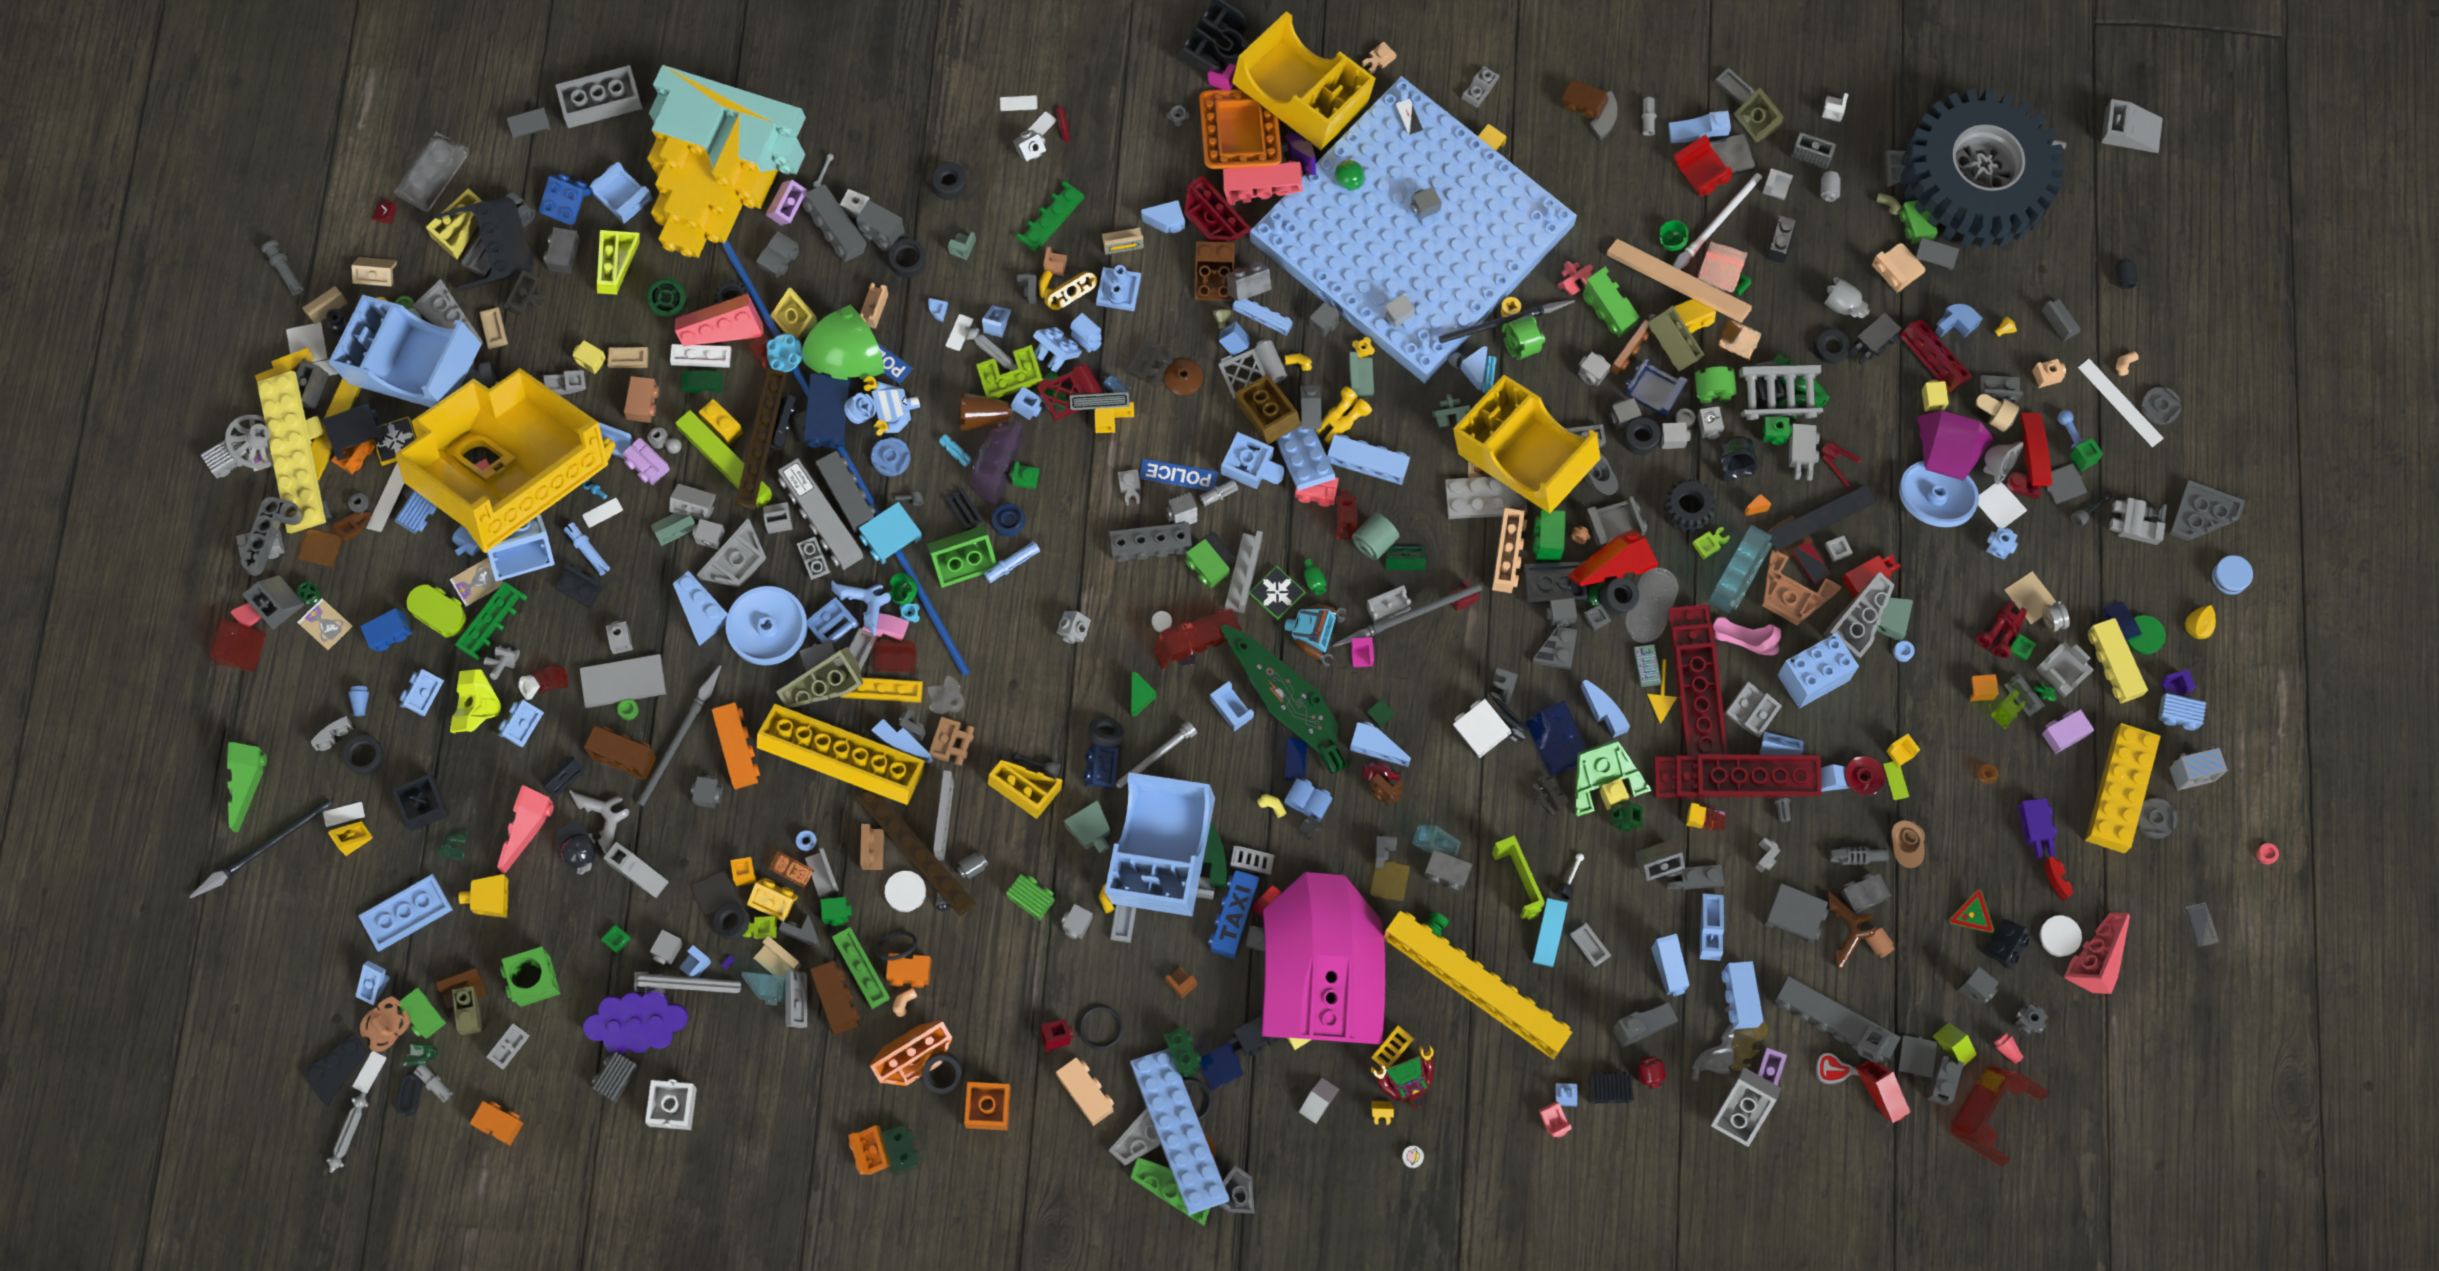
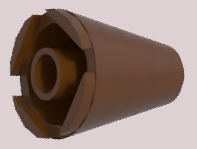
(981, 411)

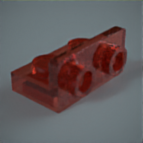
(895, 656)

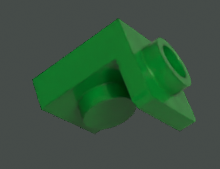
(1024, 476)

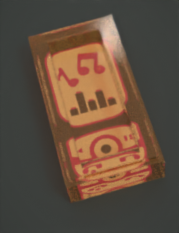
(791, 869)

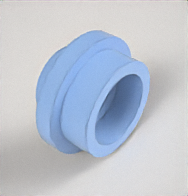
(806, 834)

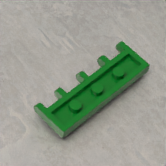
(1051, 217)
(489, 619)

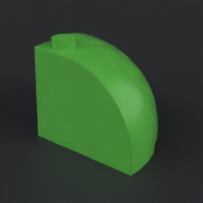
(843, 347)

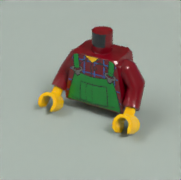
(1408, 1078)

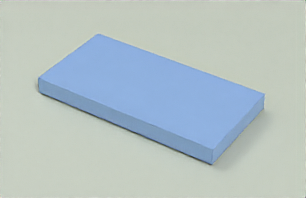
(405, 912)

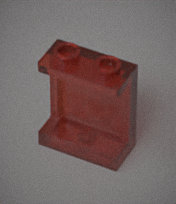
(1722, 267)

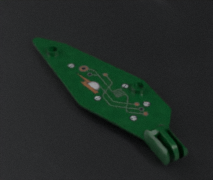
(1289, 697)

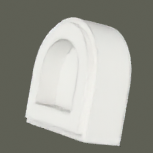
(528, 686)

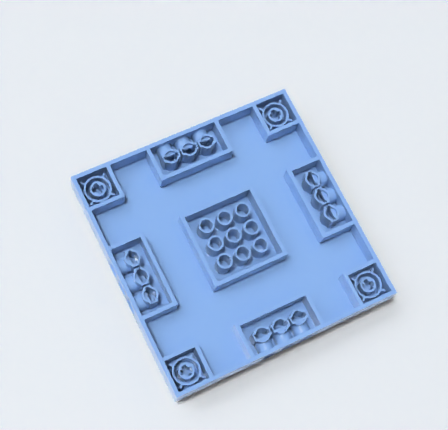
(1371, 248)

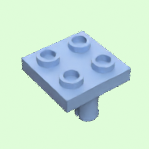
(1118, 288)
(1053, 340)

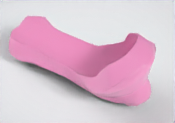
(1759, 640)

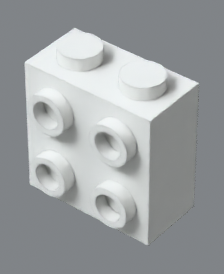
(1481, 727)

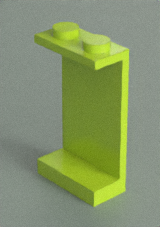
(1511, 847)

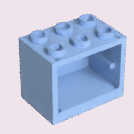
(521, 551)
(1818, 670)

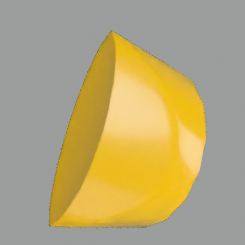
(2201, 622)

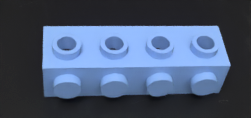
(1368, 459)

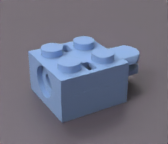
(1250, 462)

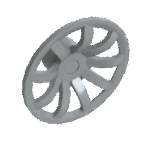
(256, 438)

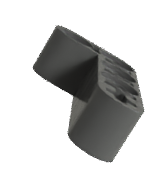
(258, 556)

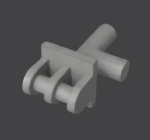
(503, 658)

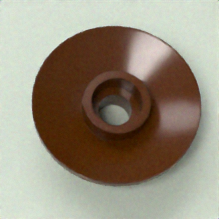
(1183, 385)

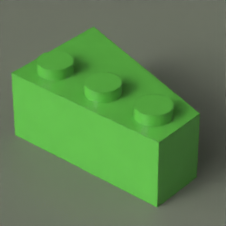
(1609, 303)

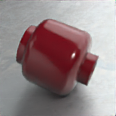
(1651, 1072)

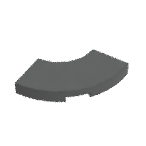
(1606, 122)

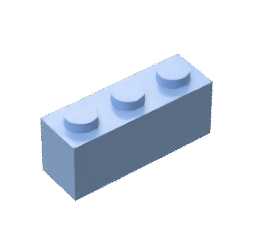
(1742, 995)

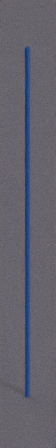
(851, 468)

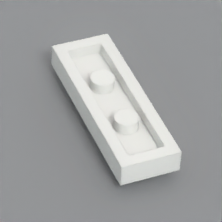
(700, 355)

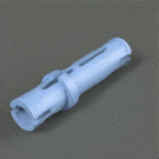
(581, 542)
(1003, 567)

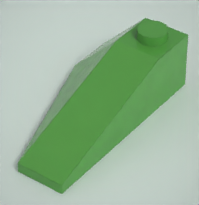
(246, 770)

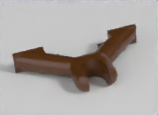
(1856, 933)

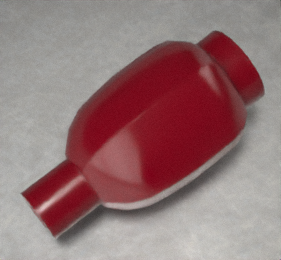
(1371, 770)

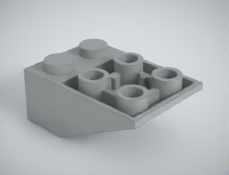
(2131, 127)

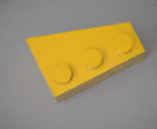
(1023, 787)

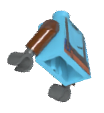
(1314, 628)

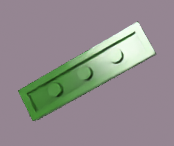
(861, 968)

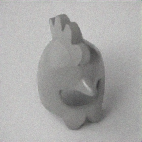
(1846, 299)

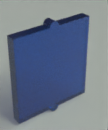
(1221, 1066)

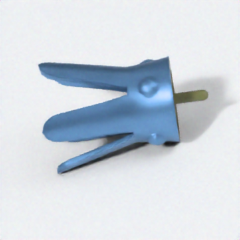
(1113, 383)

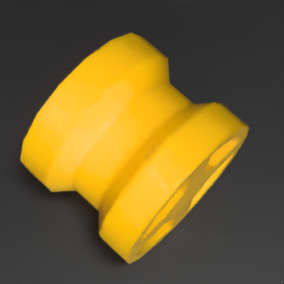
(1513, 303)

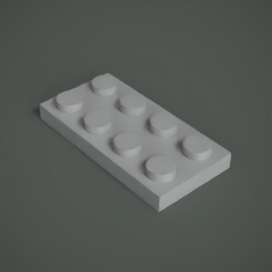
(1480, 498)

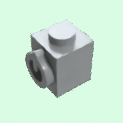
(1593, 369)

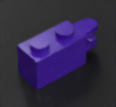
(2037, 825)

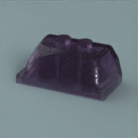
(995, 460)

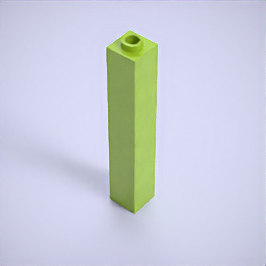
(717, 453)

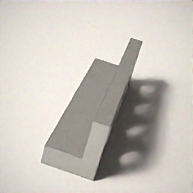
(1244, 572)

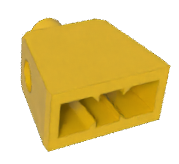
(487, 896)

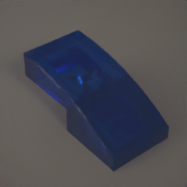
(2124, 619)

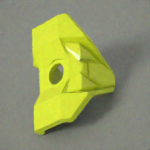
(474, 711)

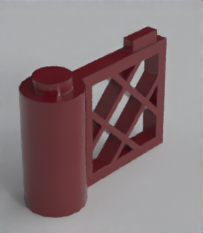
(1081, 380)

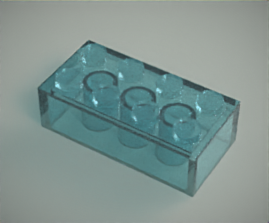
(1741, 570)

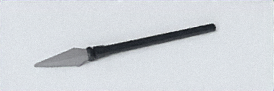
(1535, 311)
(218, 878)

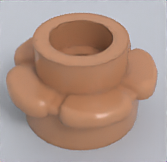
(1580, 534)

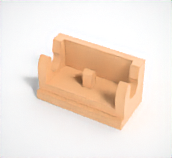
(874, 305)

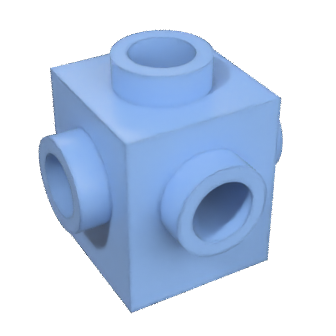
(2002, 542)

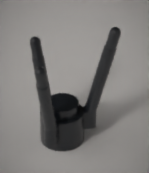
(1519, 728)

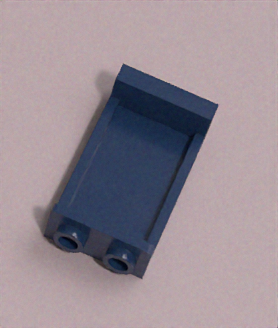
(826, 412)

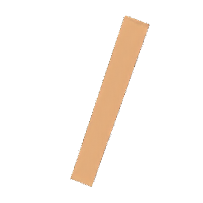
(1679, 280)

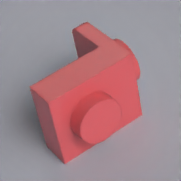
(1554, 1120)

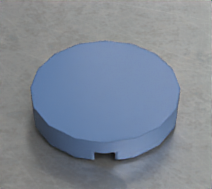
(890, 457)

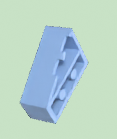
(700, 608)

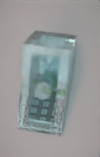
(1434, 838)
(766, 987)

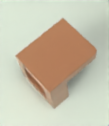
(1055, 262)

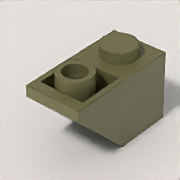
(467, 1011)

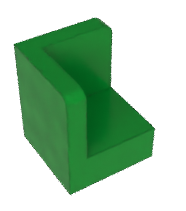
(2086, 454)

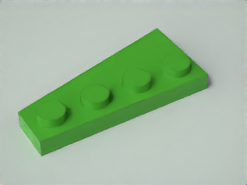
(1162, 1183)

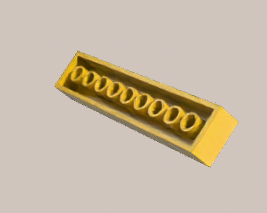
(1477, 984)

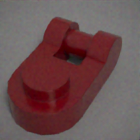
(2017, 484)

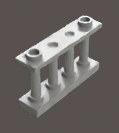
(1789, 374)

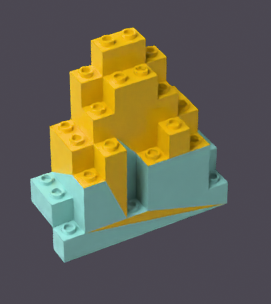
(714, 155)

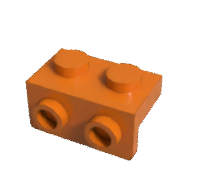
(869, 1151)

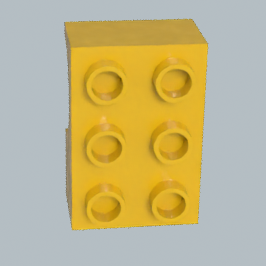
(1301, 88)
(1524, 445)

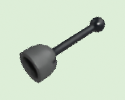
(2081, 517)
(1051, 768)

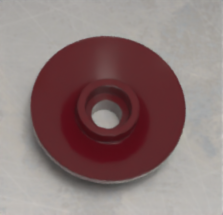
(1870, 769)

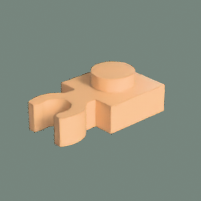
(1380, 56)

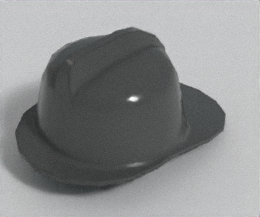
(1602, 477)

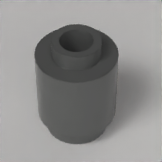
(972, 865)

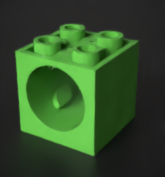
(546, 986)

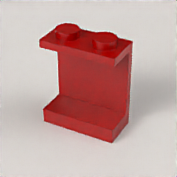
(1702, 166)

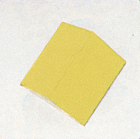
(794, 315)

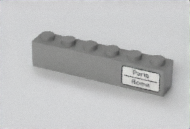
(820, 514)

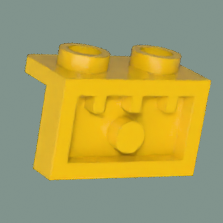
(772, 899)

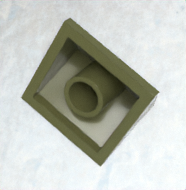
(1759, 116)

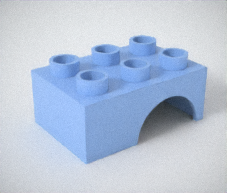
(402, 354)
(1161, 845)

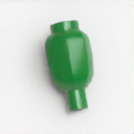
(1314, 578)

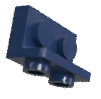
(1100, 767)

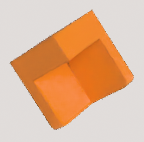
(1984, 687)

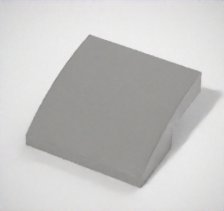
(1752, 709)

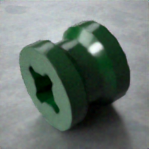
(306, 589)

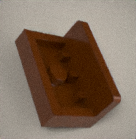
(1384, 791)

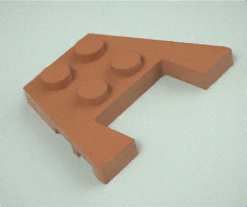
(1789, 597)

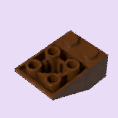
(1212, 264)

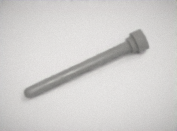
(1186, 731)

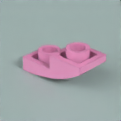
(890, 626)

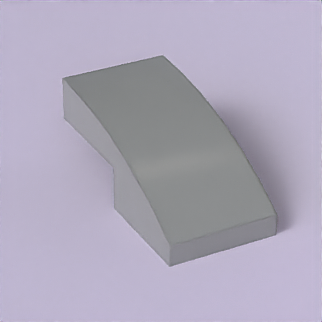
(567, 383)

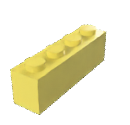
(2117, 661)

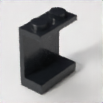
(352, 428)

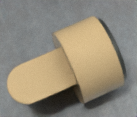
(2002, 413)

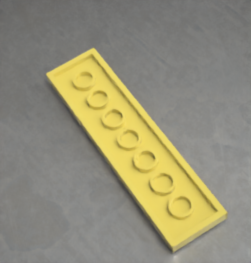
(291, 448)

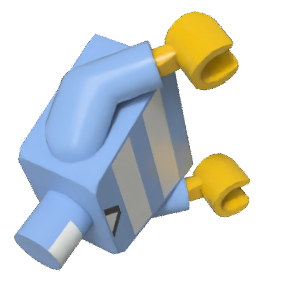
(890, 406)

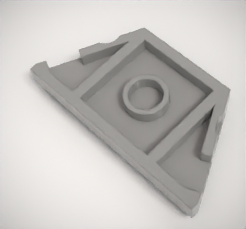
(735, 559)

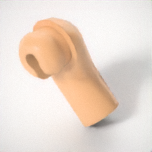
(2123, 362)
(901, 1001)

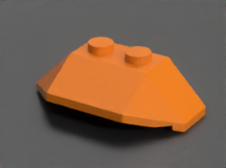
(905, 1057)

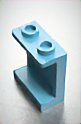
(889, 532)

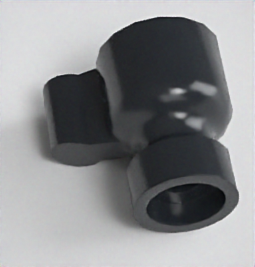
(336, 321)

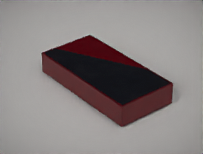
(1811, 562)

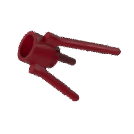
(1832, 451)

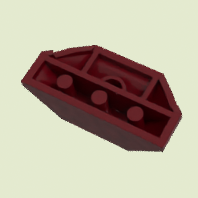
(1212, 213)

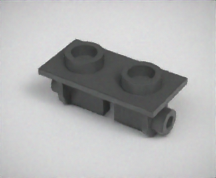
(2026, 694)

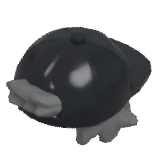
(576, 847)

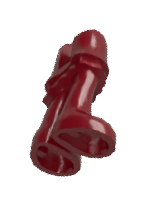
(2011, 624)

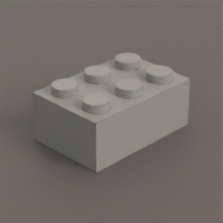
(1746, 1107)

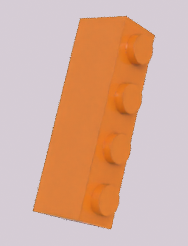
(735, 746)

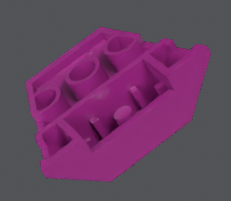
(1952, 443)

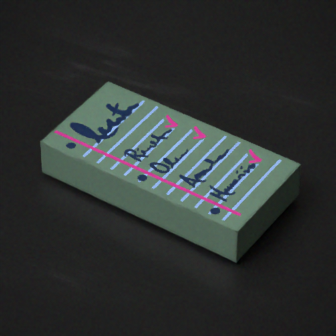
(1647, 665)

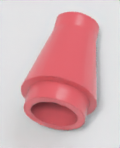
(2008, 1047)

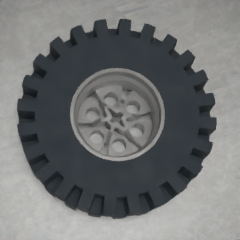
(1973, 204)

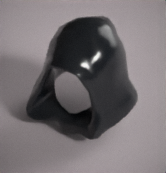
(1738, 458)

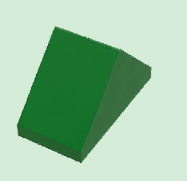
(1142, 694)

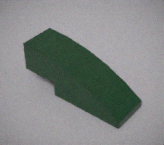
(1215, 859)

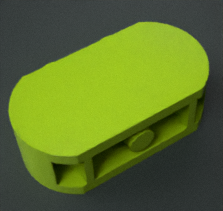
(436, 610)

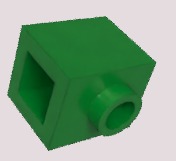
(835, 911)

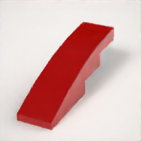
(2036, 449)

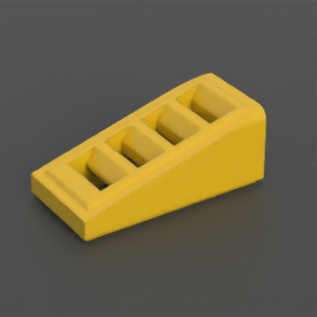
(1405, 1035)

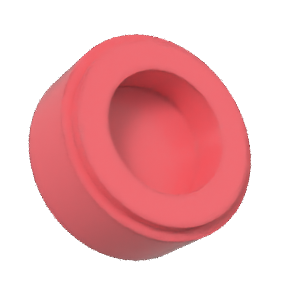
(2267, 853)

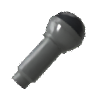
(941, 904)

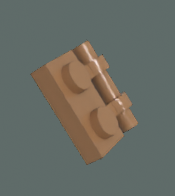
(945, 738)

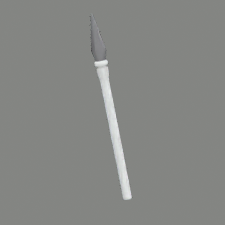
(1684, 257)

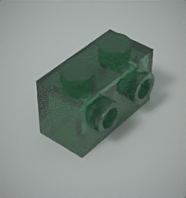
(900, 1149)

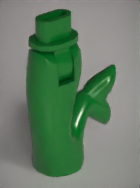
(1820, 395)

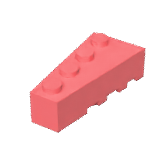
(1262, 181)
(719, 323)

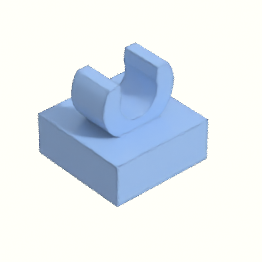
(1566, 1094)

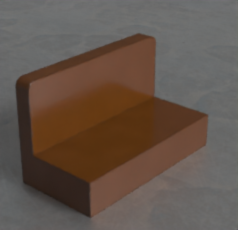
(466, 979)

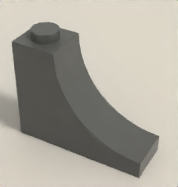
(1640, 1025)

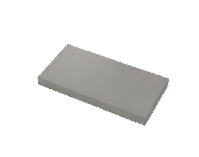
(623, 680)
(943, 815)

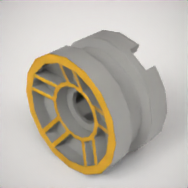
(2055, 616)

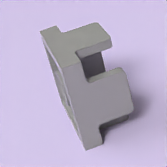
(2065, 668)

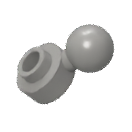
(672, 445)

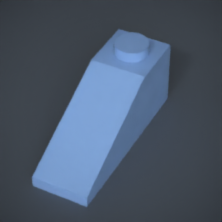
(1374, 743)

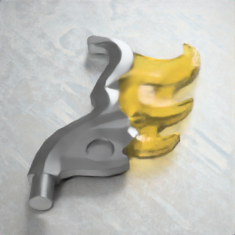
(1734, 1049)

